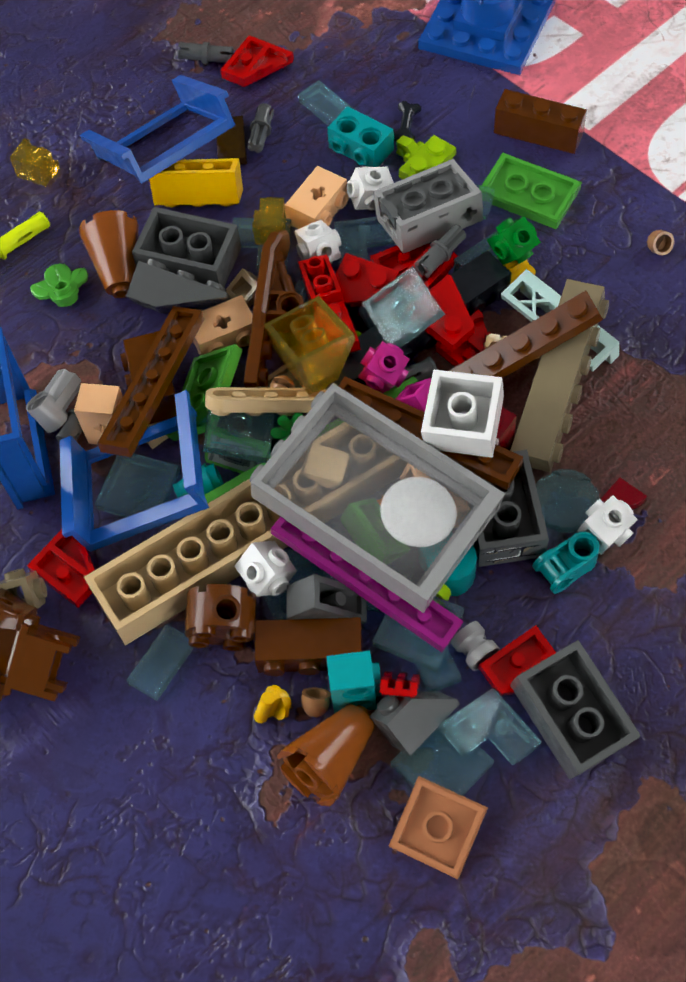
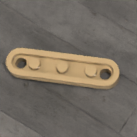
(256, 401)

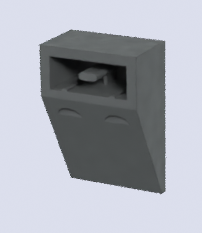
(161, 290)

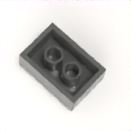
(189, 244)
(518, 526)
(574, 709)

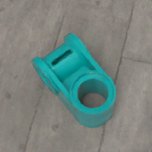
(564, 566)

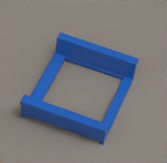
(195, 97)
(19, 472)
(78, 494)

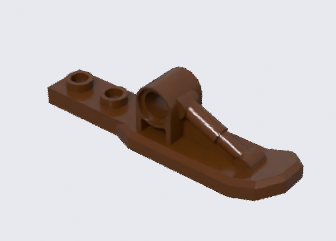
(273, 298)

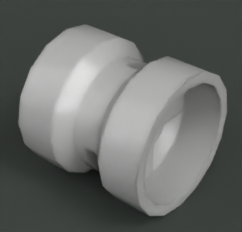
(473, 643)

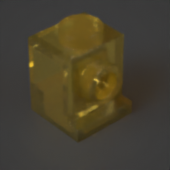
(34, 163)
(268, 218)

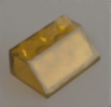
(311, 343)

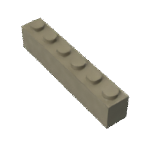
(558, 387)

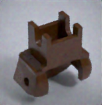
(30, 650)

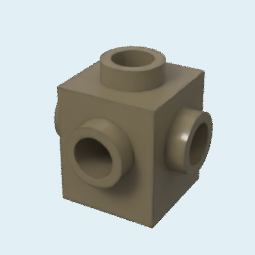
(32, 586)

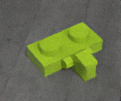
(422, 156)

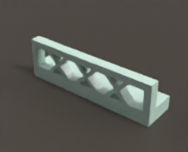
(547, 299)

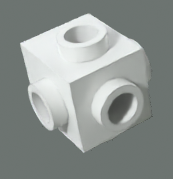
(364, 182)
(318, 240)
(609, 522)
(265, 568)

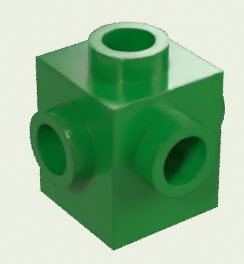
(514, 240)

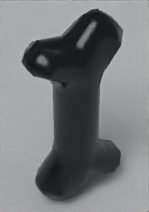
(408, 111)

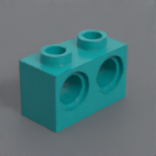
(360, 138)
(353, 680)

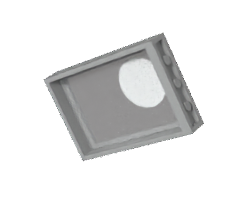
(376, 495)

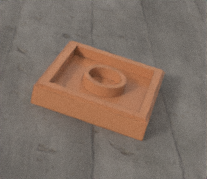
(438, 827)

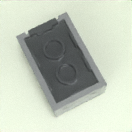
(428, 205)

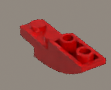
(321, 281)

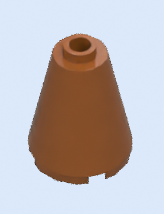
(110, 247)
(327, 753)

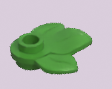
(60, 284)

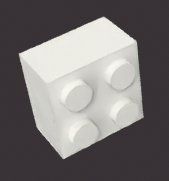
(463, 413)

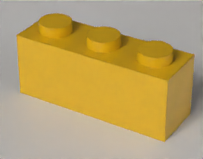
(198, 183)

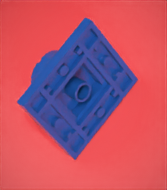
(486, 31)

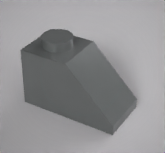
(323, 598)
(411, 720)

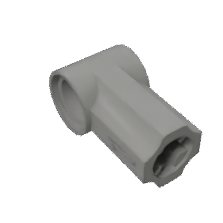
(51, 404)

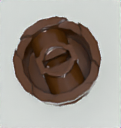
(220, 616)

